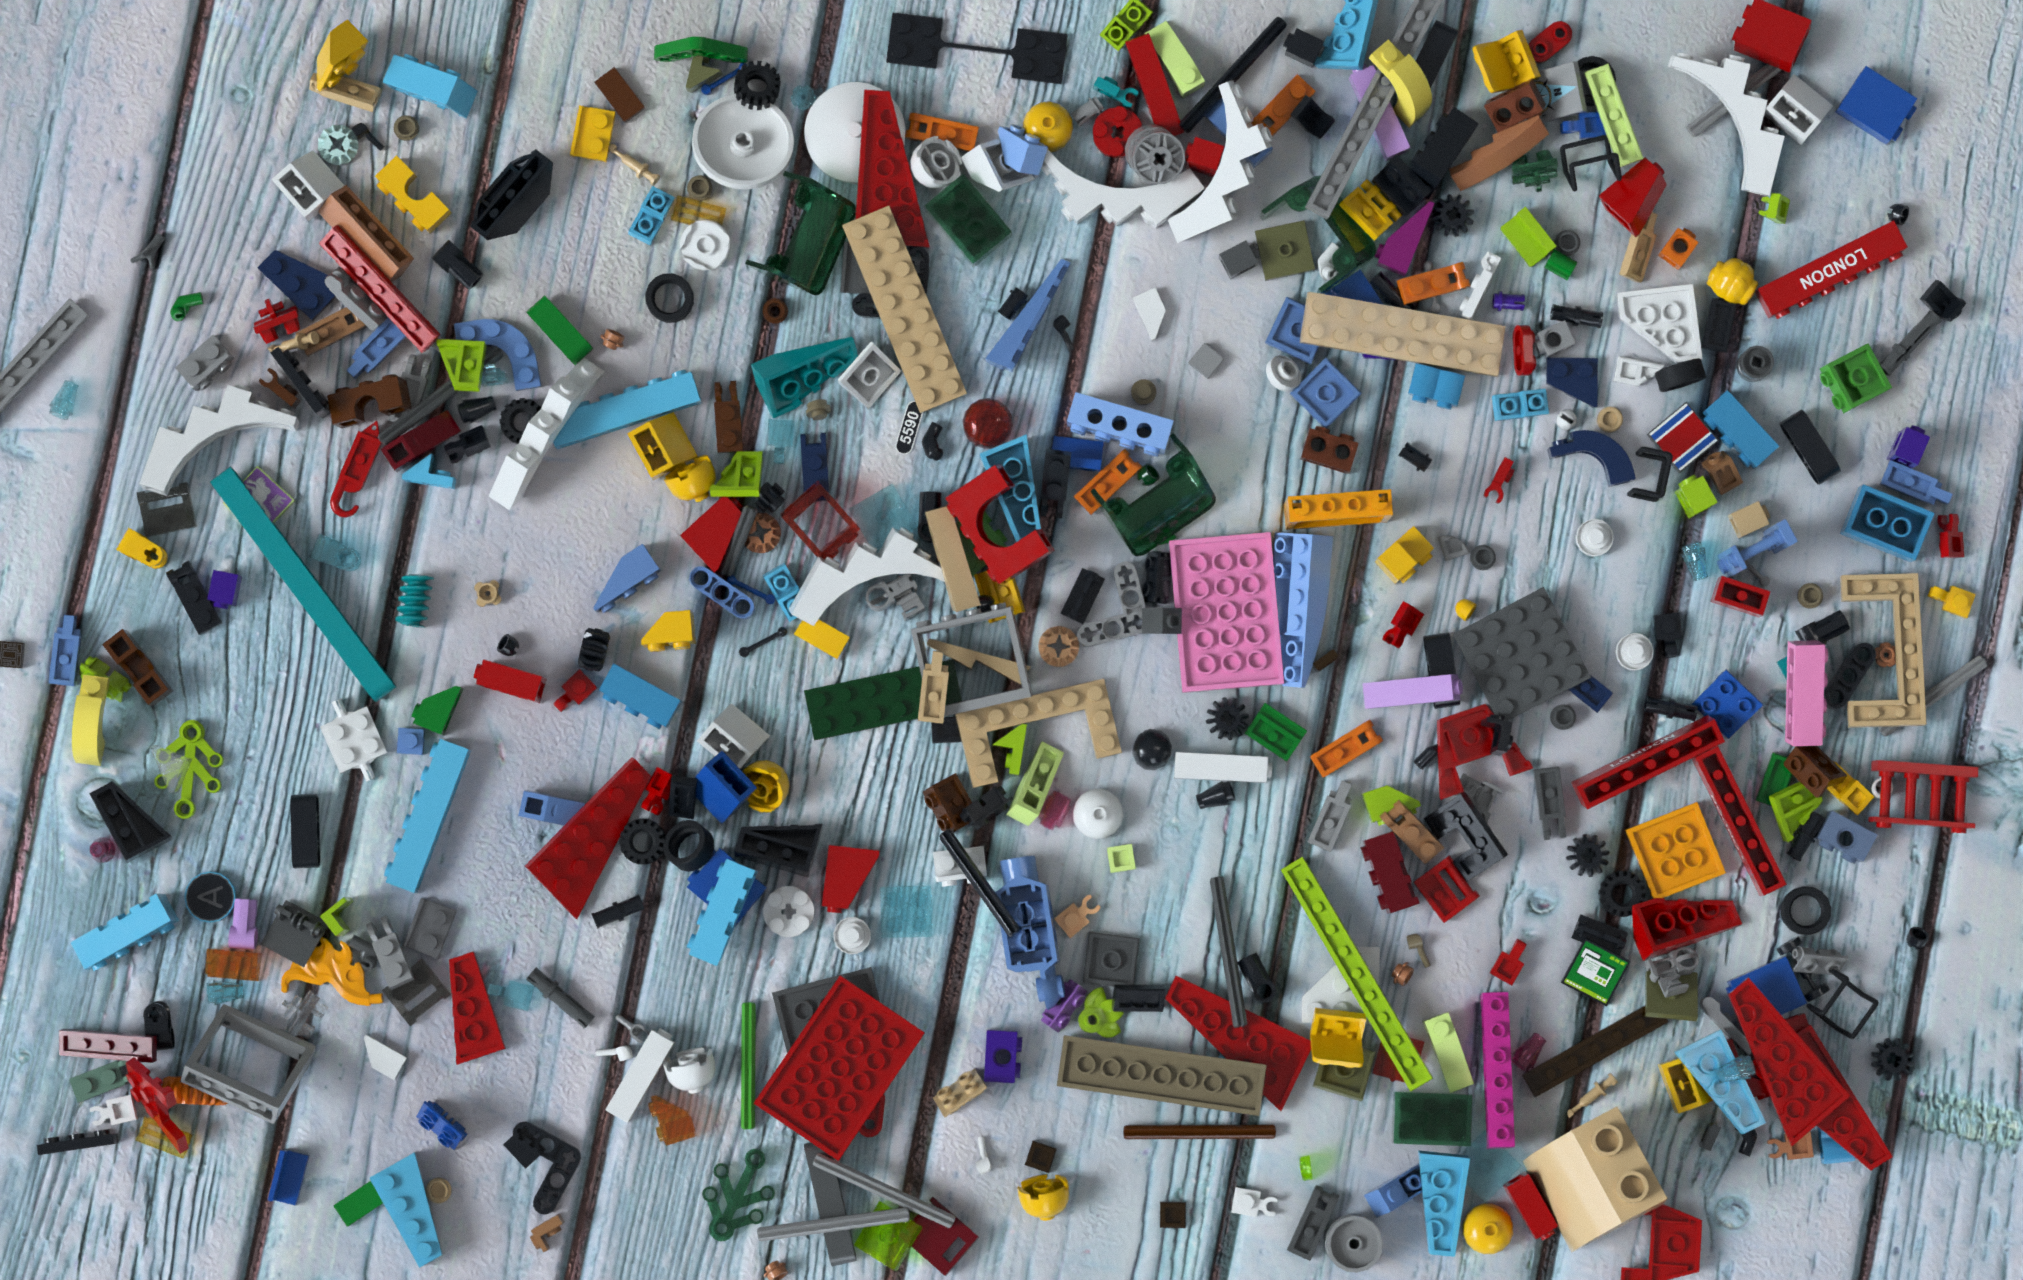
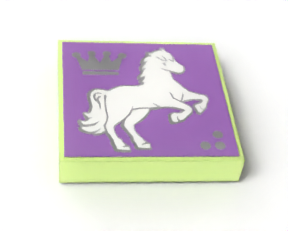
(268, 494)

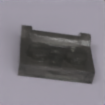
(167, 518)
(405, 993)

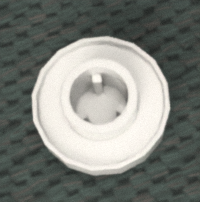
(1283, 373)
(1594, 537)
(1634, 651)
(852, 935)

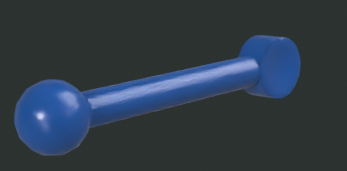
(707, 89)
(770, 599)

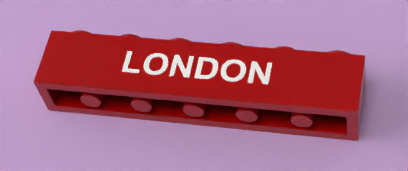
(1831, 269)
(1648, 762)
(1739, 821)

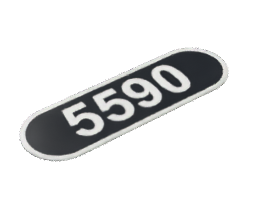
(908, 429)

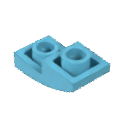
(651, 215)
(1520, 404)
(783, 587)

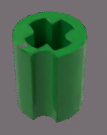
(1560, 264)

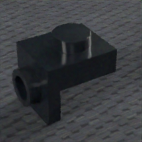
(1312, 117)
(1942, 301)
(1501, 739)

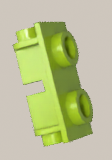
(118, 683)

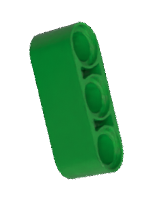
(559, 330)

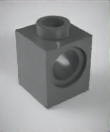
(1239, 259)
(1161, 620)

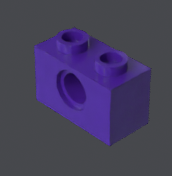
(1909, 446)
(994, 1070)

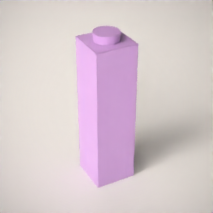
(1388, 131)
(1412, 691)

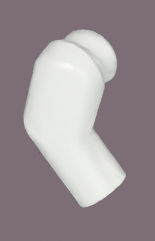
(1325, 265)

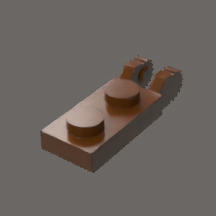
(728, 420)

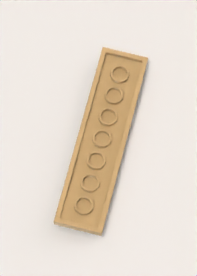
(904, 309)
(1402, 334)

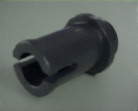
(1012, 303)
(1415, 457)

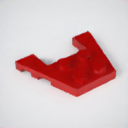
(1465, 740)
(156, 1101)
(1673, 1246)

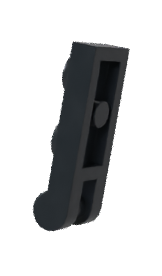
(194, 598)

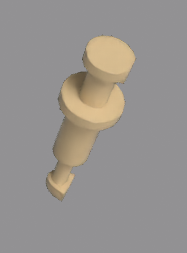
(641, 170)
(300, 341)
(1593, 1094)

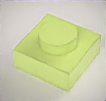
(1121, 858)

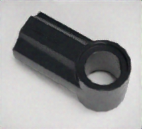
(453, 261)
(927, 501)
(1825, 628)
(1256, 975)

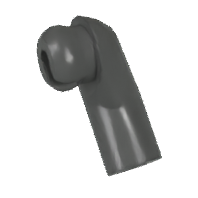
(366, 951)

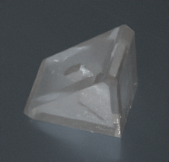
(172, 767)

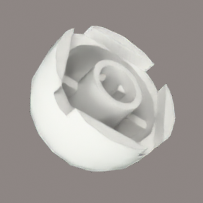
(936, 163)
(1097, 813)
(690, 1069)

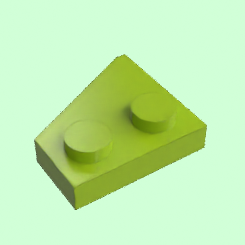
(741, 476)

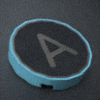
(210, 897)

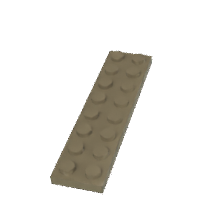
(1161, 1075)

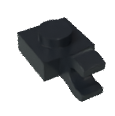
(470, 442)
(1667, 629)

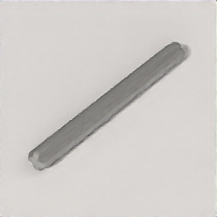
(884, 1190)
(833, 1224)

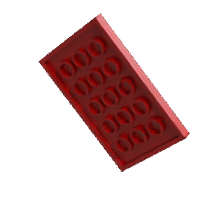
(839, 1068)

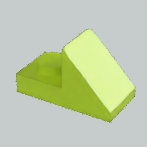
(1015, 741)

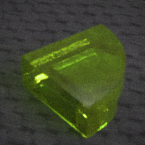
(1305, 1167)

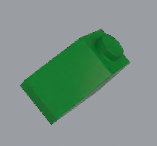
(437, 710)

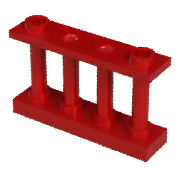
(1936, 774)

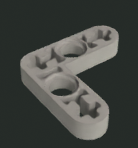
(1129, 611)

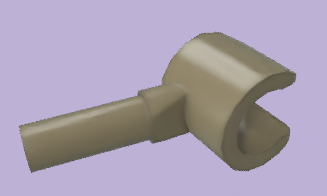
(1415, 941)

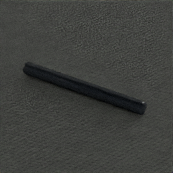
(1233, 73)

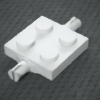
(353, 740)

